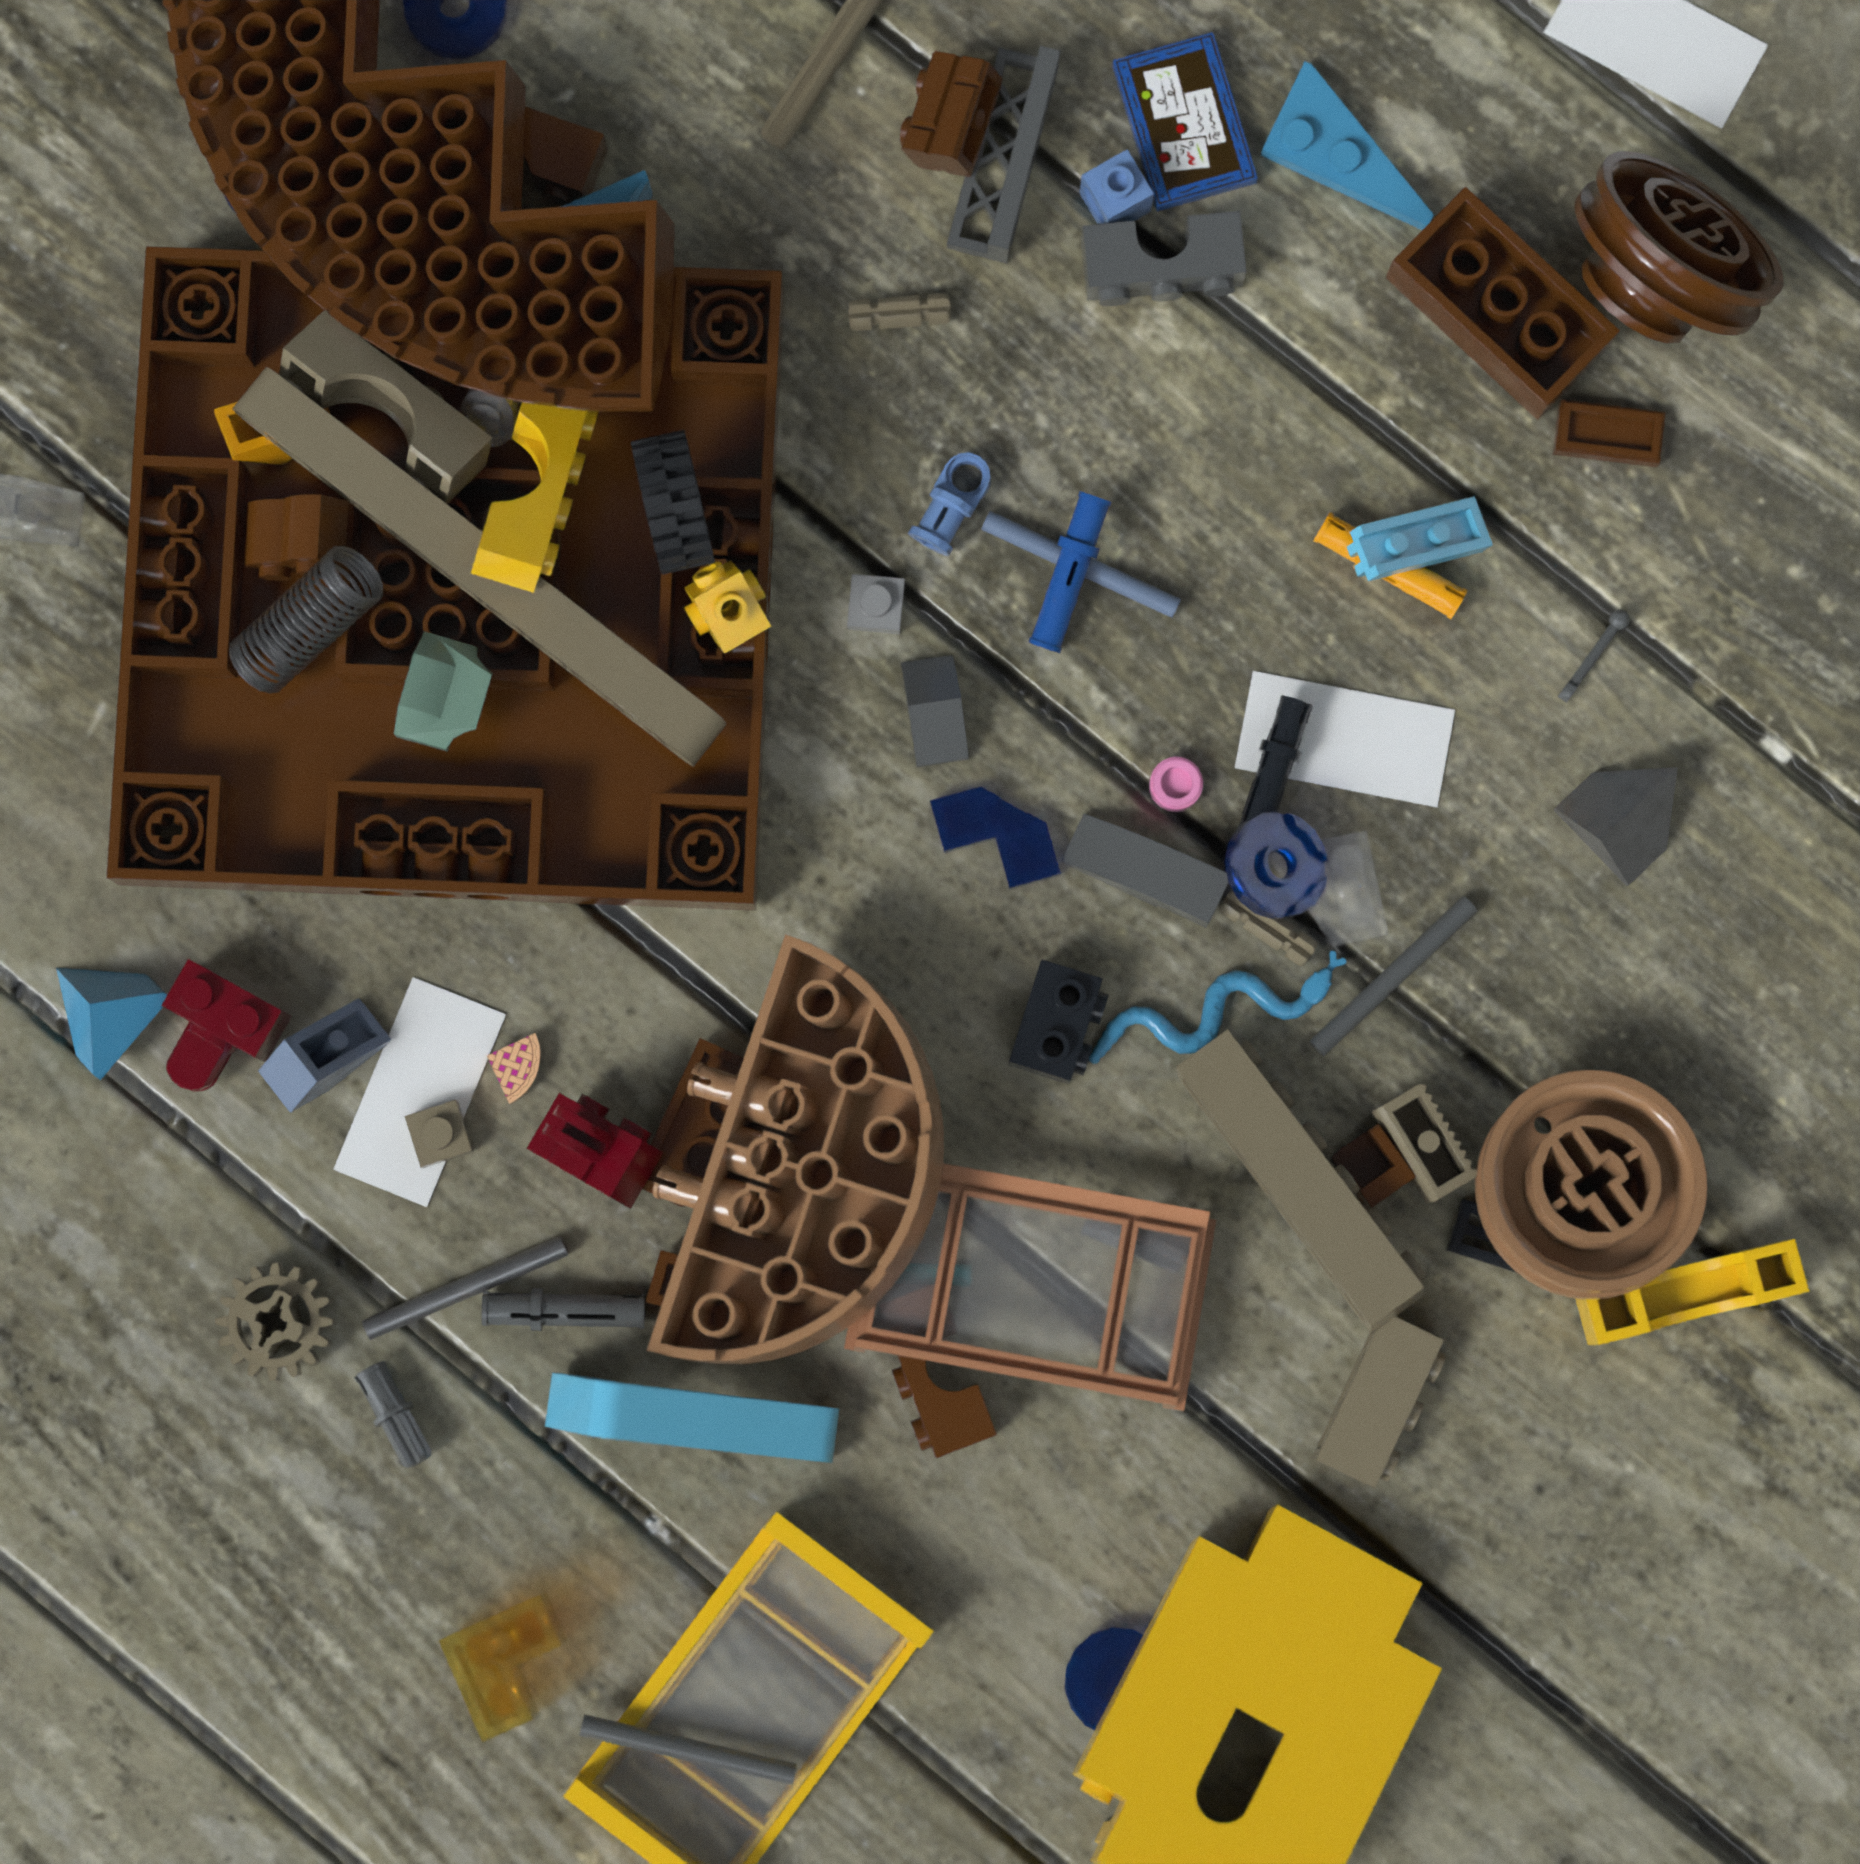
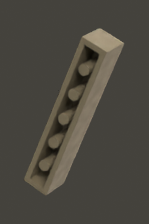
(1301, 1181)

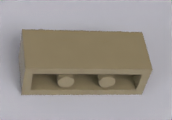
(1380, 1402)

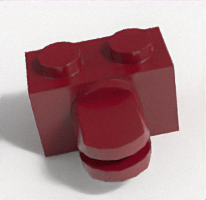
(219, 1023)
(594, 1149)

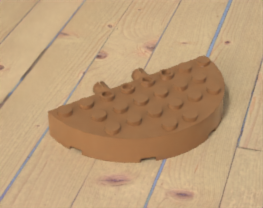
(813, 1175)

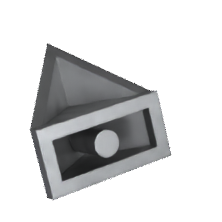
(1623, 817)

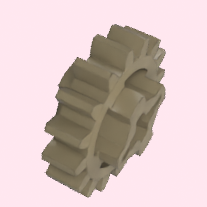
(265, 1344)

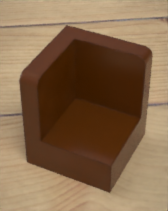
(1374, 1166)

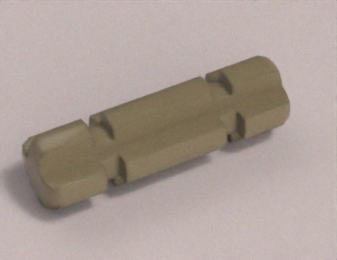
(899, 312)
(1274, 932)

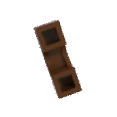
(946, 1417)

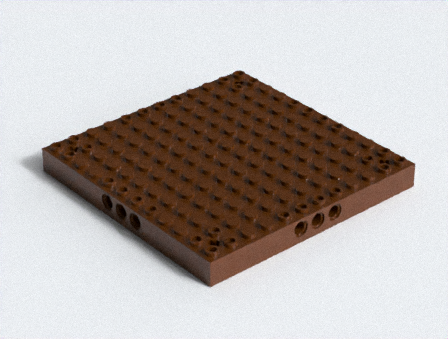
(555, 782)

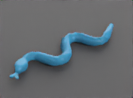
(1311, 993)

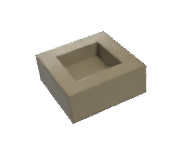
(439, 1134)

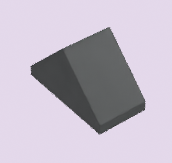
(935, 711)

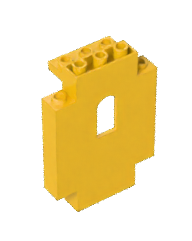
(1296, 1642)

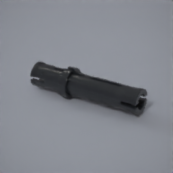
(1277, 757)

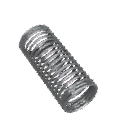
(280, 640)

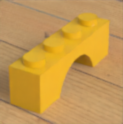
(519, 531)
(1697, 1291)

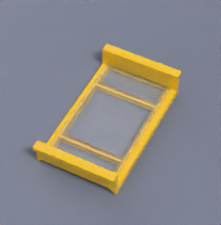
(768, 1667)

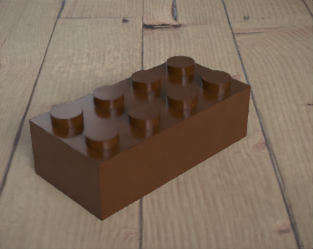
(1501, 303)

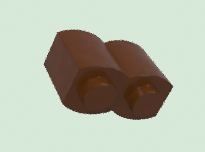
(292, 533)

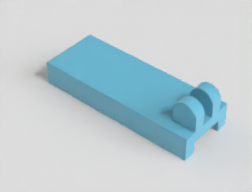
(1419, 539)

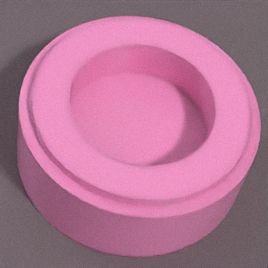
(1176, 784)

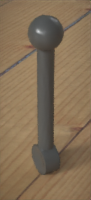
(1618, 620)

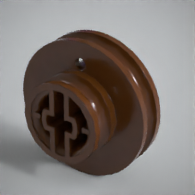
(1672, 251)

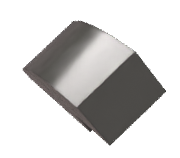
(1146, 869)

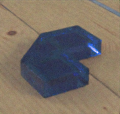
(983, 816)

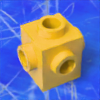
(726, 604)

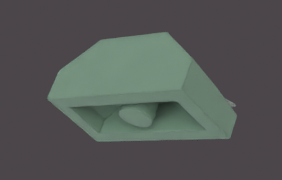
(441, 692)

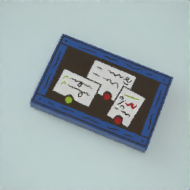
(1184, 122)

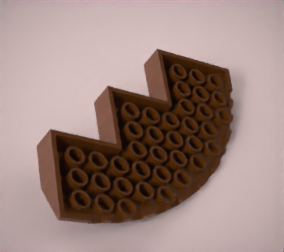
(406, 210)

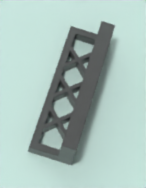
(1023, 154)

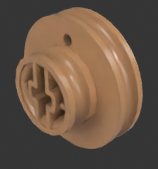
(1627, 1148)

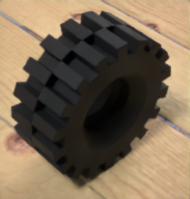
(672, 502)

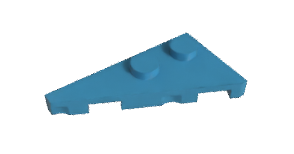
(1329, 145)

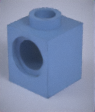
(1116, 190)

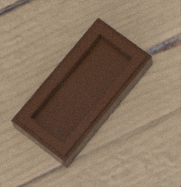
(1609, 433)

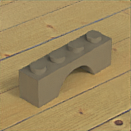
(341, 367)

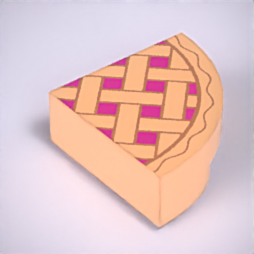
(517, 1066)

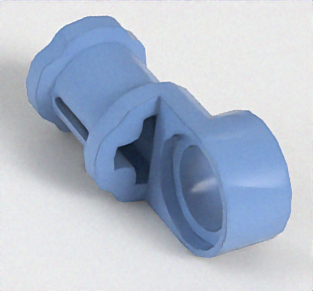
(952, 502)

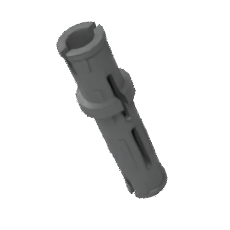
(553, 1309)

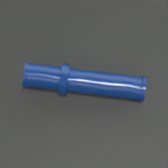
(1070, 571)

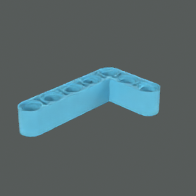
(691, 1418)

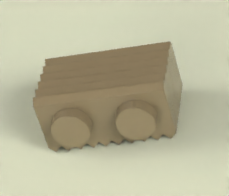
(1425, 1143)

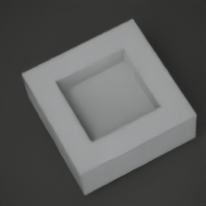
(875, 604)

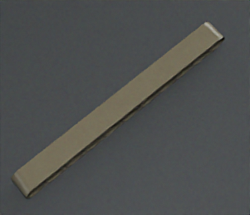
(451, 545)

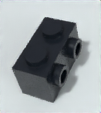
(1057, 1022)

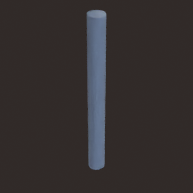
(1096, 572)

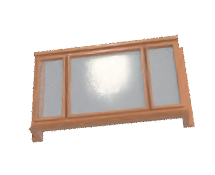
(1050, 1287)

